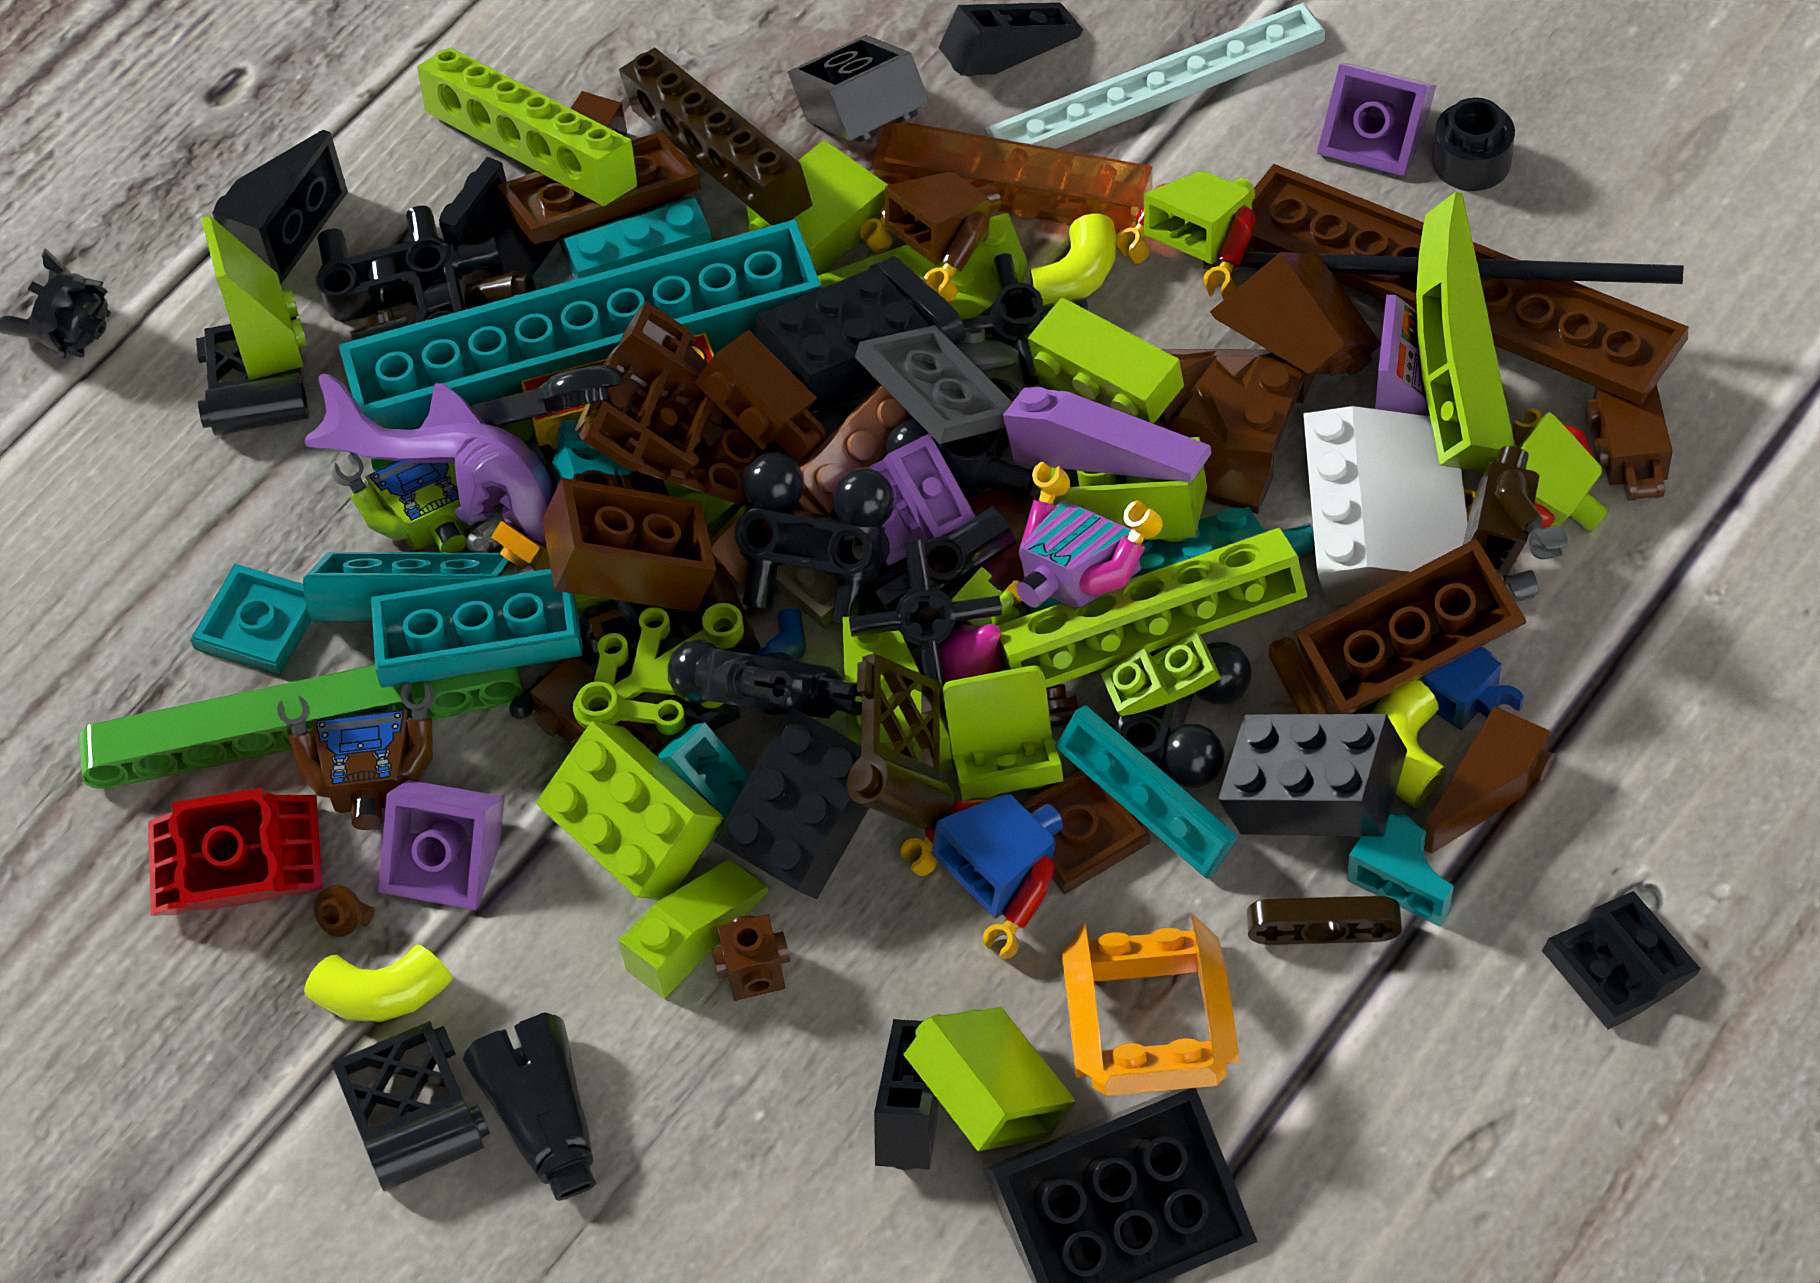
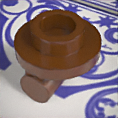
(1061, 704)
(341, 911)

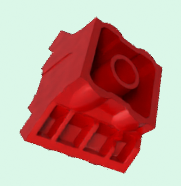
(233, 851)

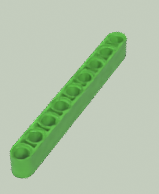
(250, 727)

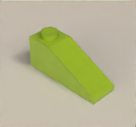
(683, 926)

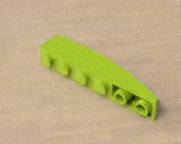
(1458, 344)

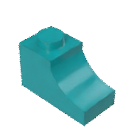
(705, 766)
(1399, 870)

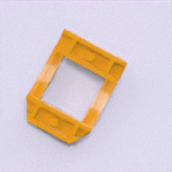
(1131, 1066)

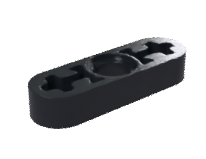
(923, 298)

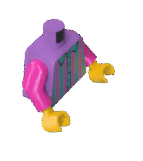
(1076, 552)

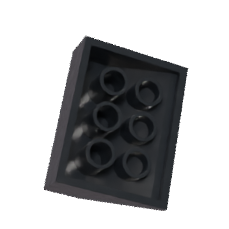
(1123, 1197)

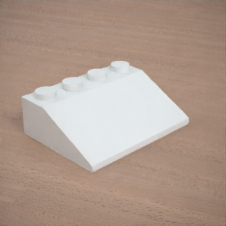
(1378, 499)

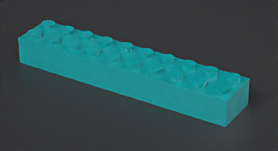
(578, 322)

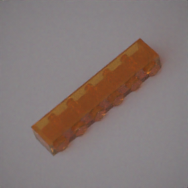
(1029, 177)

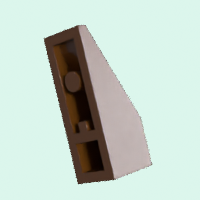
(1490, 777)

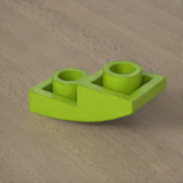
(1156, 680)

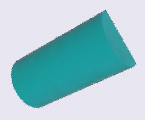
(344, 582)
(473, 628)

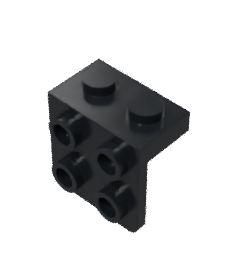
(479, 215)

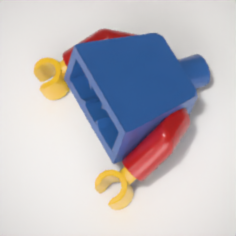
(997, 856)

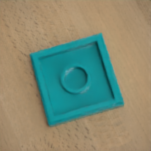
(254, 620)

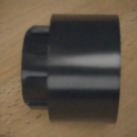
(1473, 144)

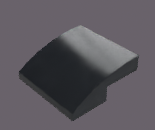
(1621, 960)

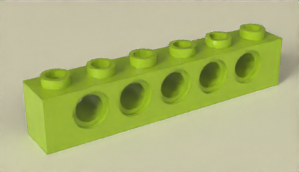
(528, 126)
(1157, 609)

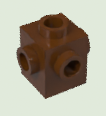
(751, 956)

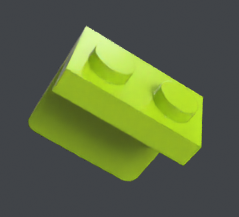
(1001, 733)

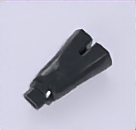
(537, 1100)

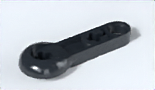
(559, 393)

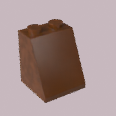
(1301, 316)

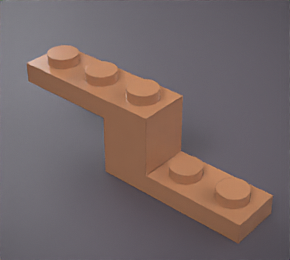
(852, 445)

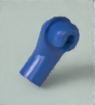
(791, 635)

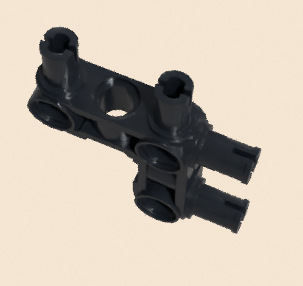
(413, 272)

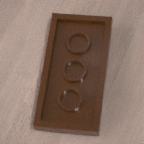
(550, 209)

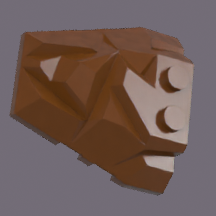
(1240, 409)
(663, 419)

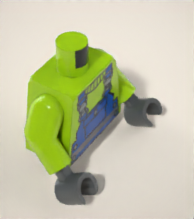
(409, 502)

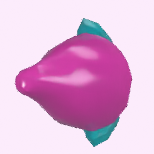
(971, 653)

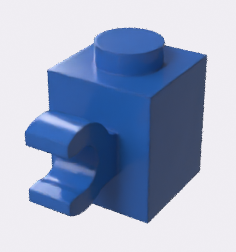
(1470, 687)

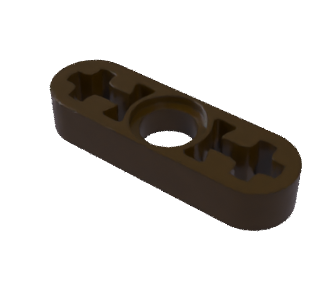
(1324, 920)

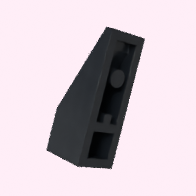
(999, 36)
(904, 1107)

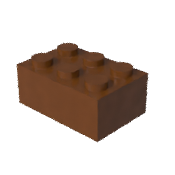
(628, 545)

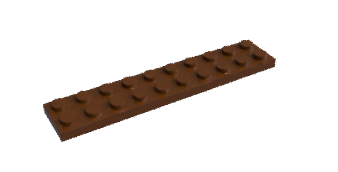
(1540, 320)

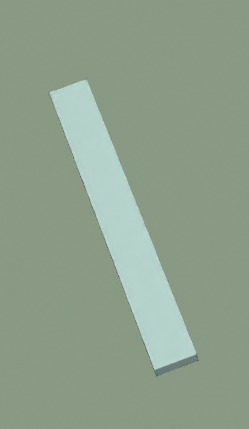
(1164, 80)

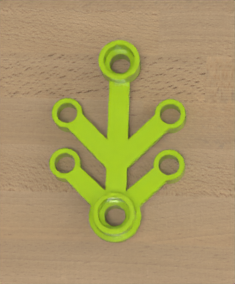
(648, 671)

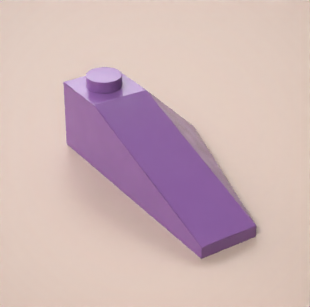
(1096, 438)

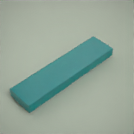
(1146, 791)

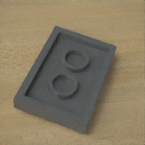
(935, 383)

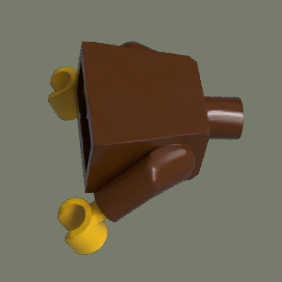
(939, 219)

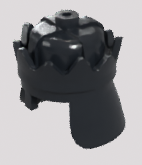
(66, 312)

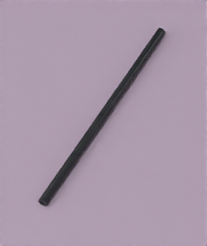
(1489, 268)

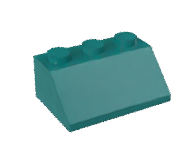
(636, 237)

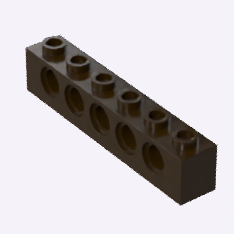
(716, 137)

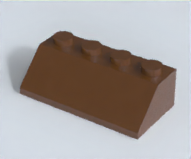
(1408, 628)

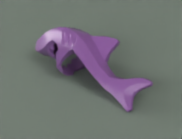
(483, 455)

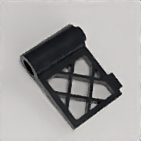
(241, 402)
(420, 1133)

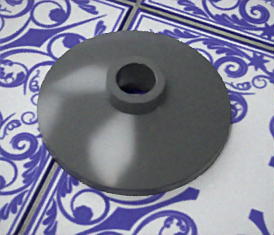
(986, 352)

